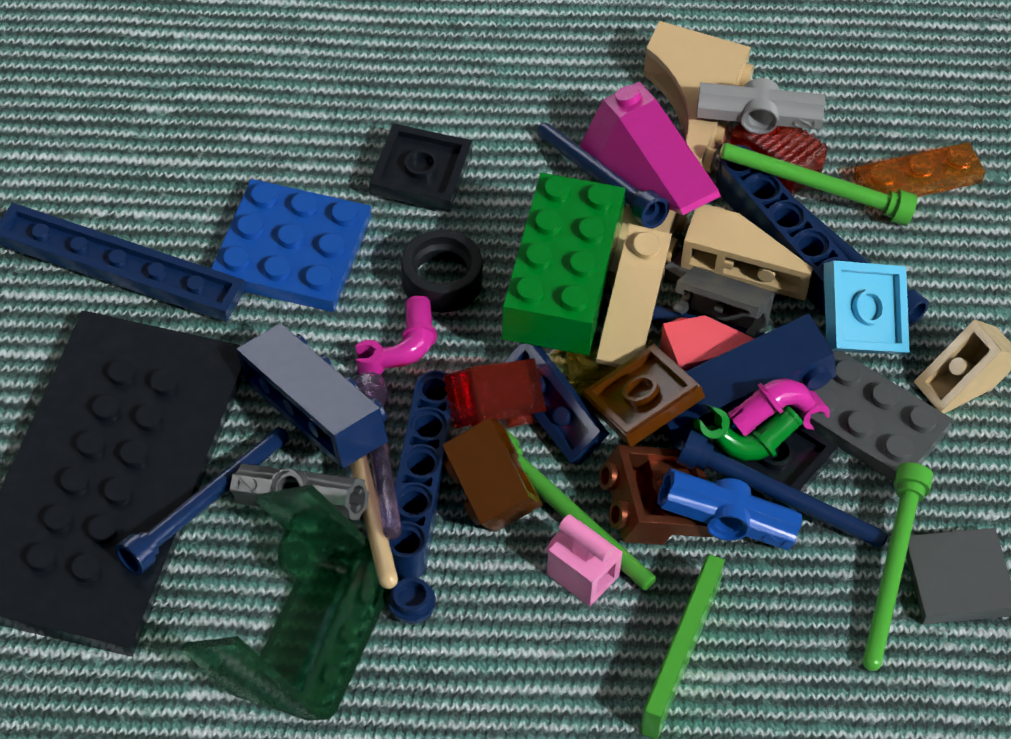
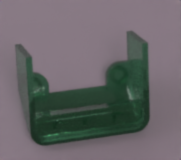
(322, 621)

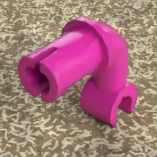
(415, 342)
(773, 398)

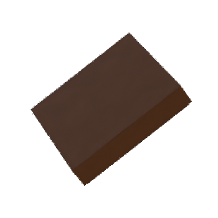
(643, 395)

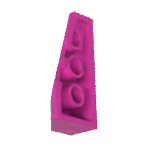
(647, 150)

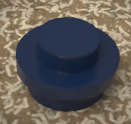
(411, 600)

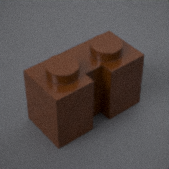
(490, 475)

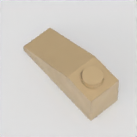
(742, 251)
(633, 295)

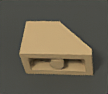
(967, 367)

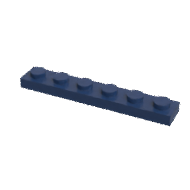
(120, 262)

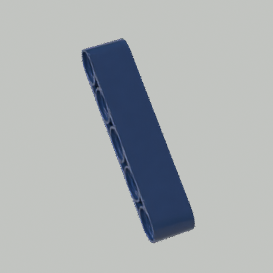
(776, 212)
(426, 456)

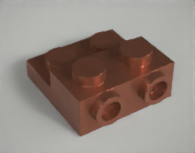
(634, 481)

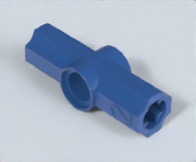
(729, 509)

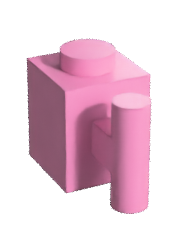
(582, 560)

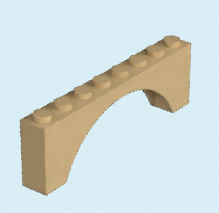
(677, 64)

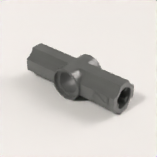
(344, 493)

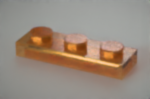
(924, 172)

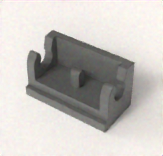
(725, 300)

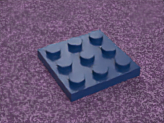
(293, 244)

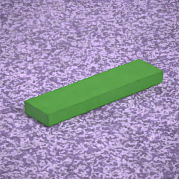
(681, 647)

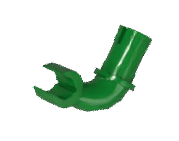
(758, 443)

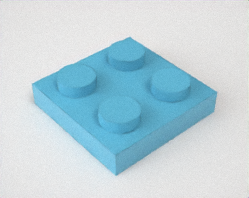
(866, 307)

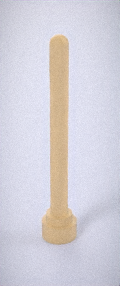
(378, 542)

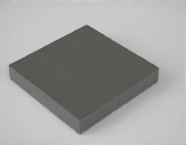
(959, 576)

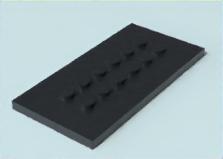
(106, 458)

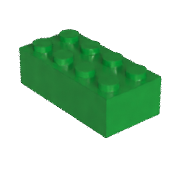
(563, 264)

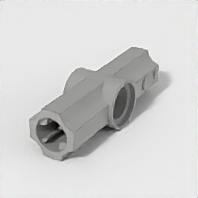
(760, 106)

